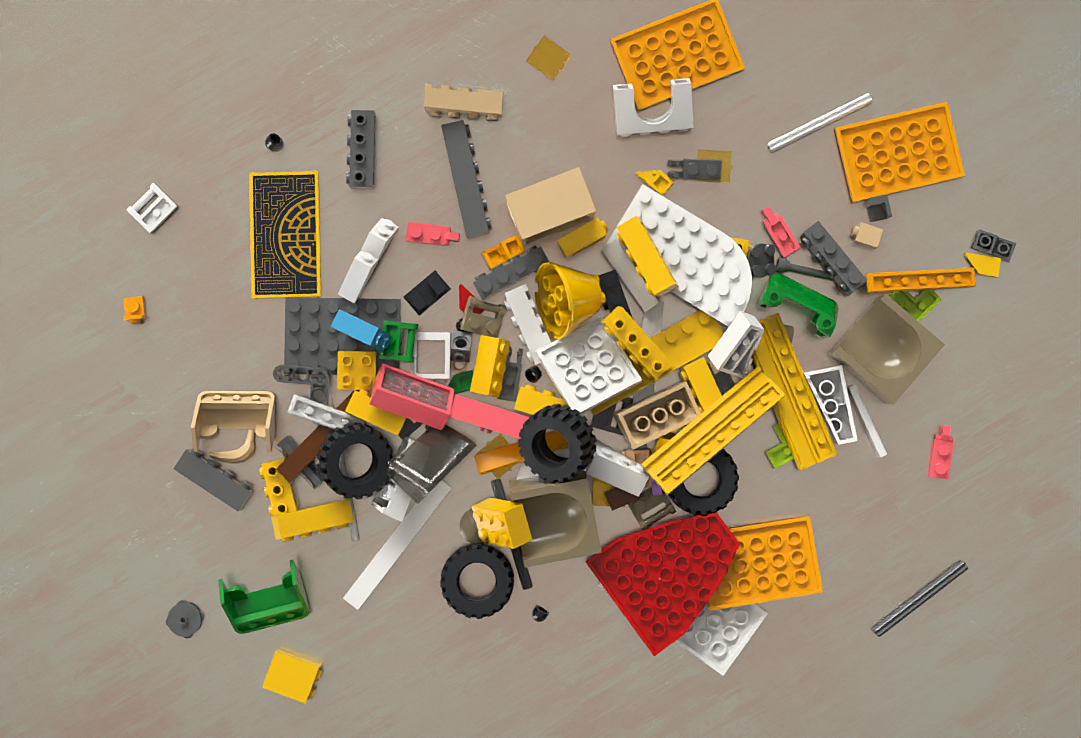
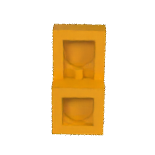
(503, 252)

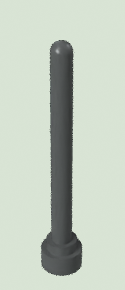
(785, 266)

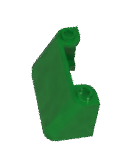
(783, 287)

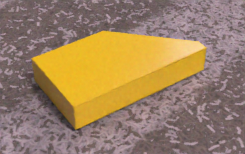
(656, 180)
(984, 264)

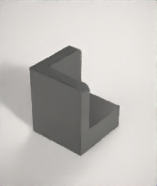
(878, 208)

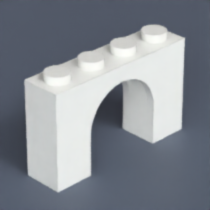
(677, 117)

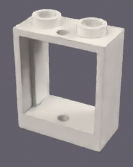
(433, 336)

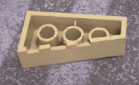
(463, 102)

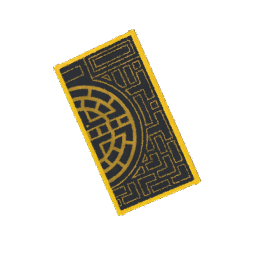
(285, 234)

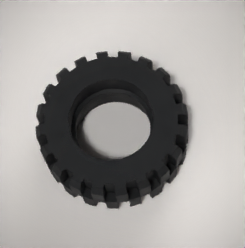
(334, 447)
(538, 454)
(719, 498)
(458, 599)

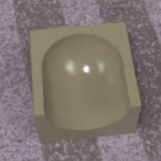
(886, 349)
(558, 519)

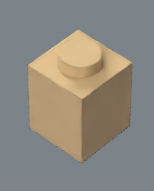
(866, 235)

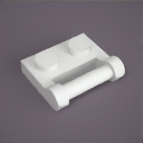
(156, 212)

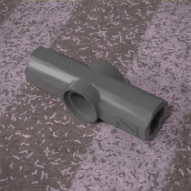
(310, 472)

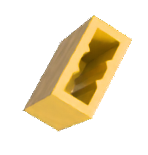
(292, 676)

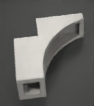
(367, 259)

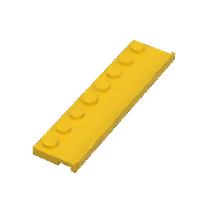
(681, 345)
(798, 410)
(712, 430)

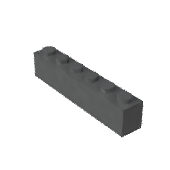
(465, 179)

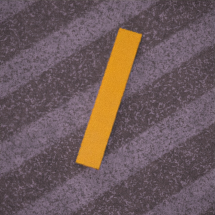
(920, 280)
(510, 455)

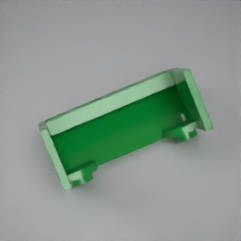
(266, 606)

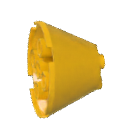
(566, 298)

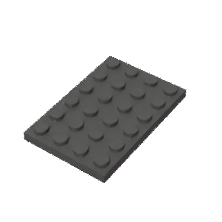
(316, 344)

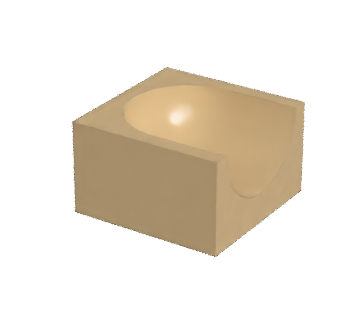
(550, 206)

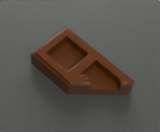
(618, 497)

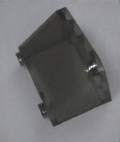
(429, 460)

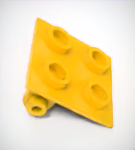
(356, 370)

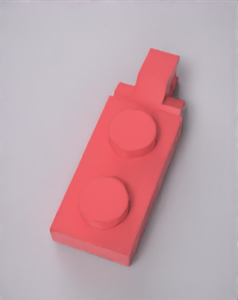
(780, 233)
(430, 234)
(941, 454)

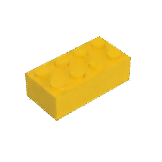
(647, 256)

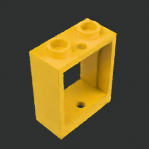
(582, 238)

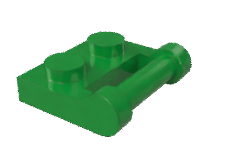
(393, 351)

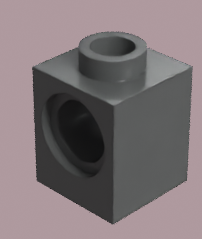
(460, 346)

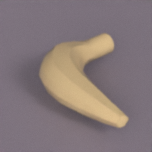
(238, 455)

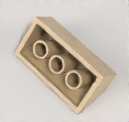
(657, 414)

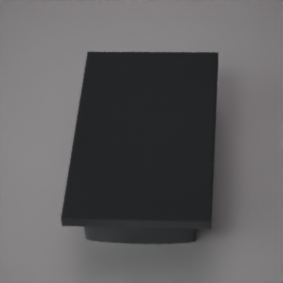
(427, 292)

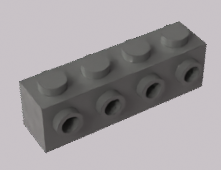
(361, 149)
(833, 258)
(513, 272)
(213, 480)

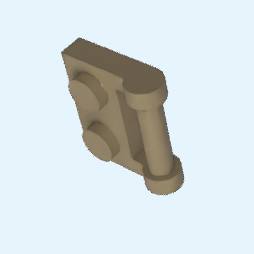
(479, 323)
(647, 503)

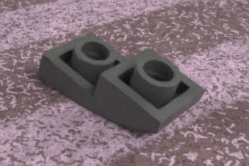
(994, 245)

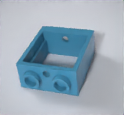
(361, 330)

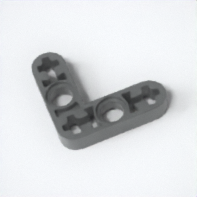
(315, 383)

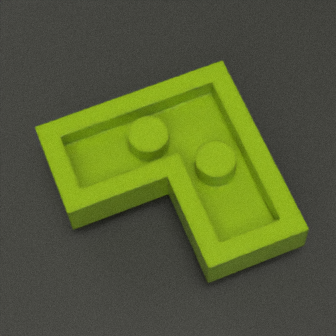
(917, 306)
(781, 453)

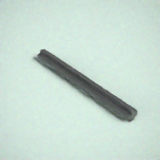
(517, 552)
(920, 598)

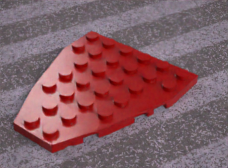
(666, 574)

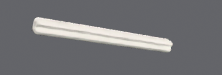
(820, 122)

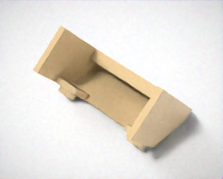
(234, 411)

